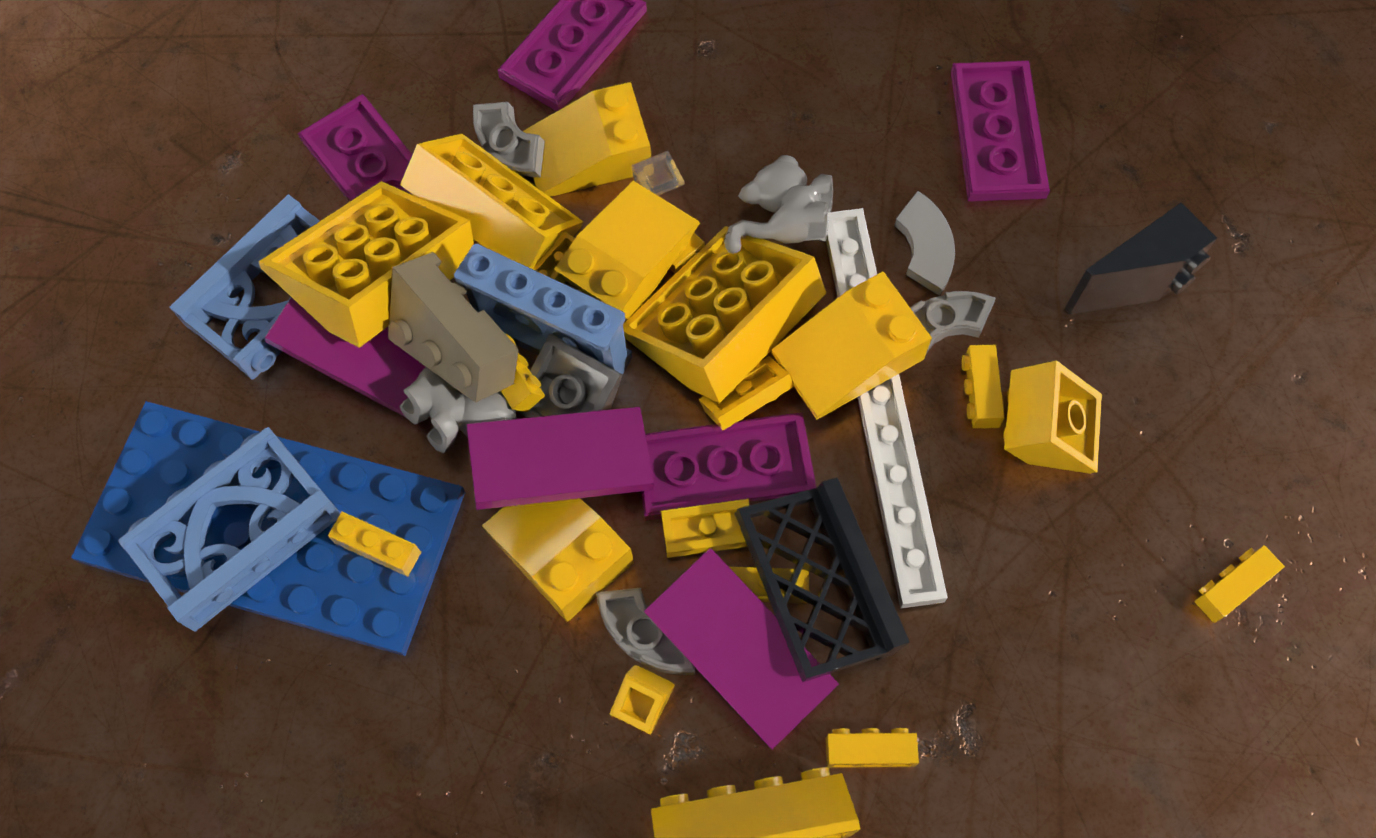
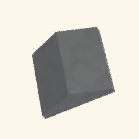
(571, 381)

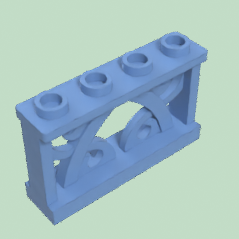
(215, 290)
(535, 305)
(195, 505)

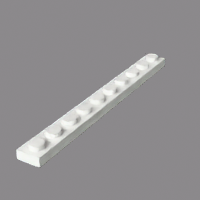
(889, 439)

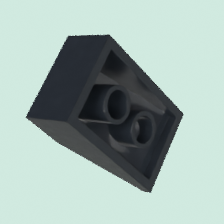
(1146, 265)

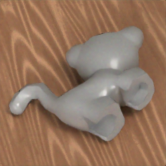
(797, 208)
(449, 409)

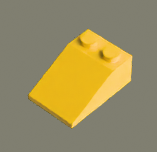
(591, 141)
(627, 249)
(853, 345)
(561, 550)

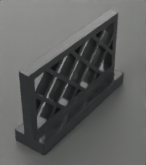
(856, 575)

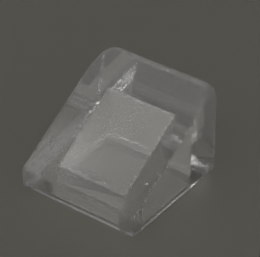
(658, 174)

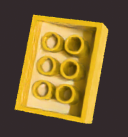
(347, 259)
(725, 312)

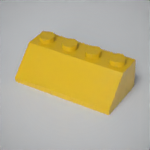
(501, 205)
(799, 809)

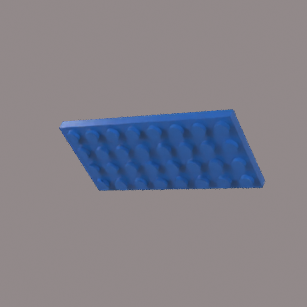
(321, 582)

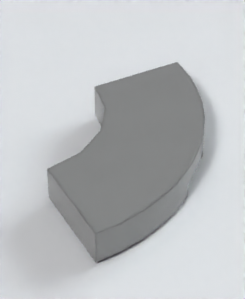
(505, 141)
(929, 241)
(954, 314)
(638, 634)

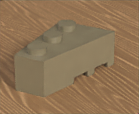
(446, 332)

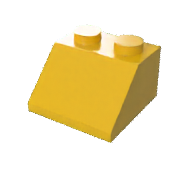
(1053, 418)

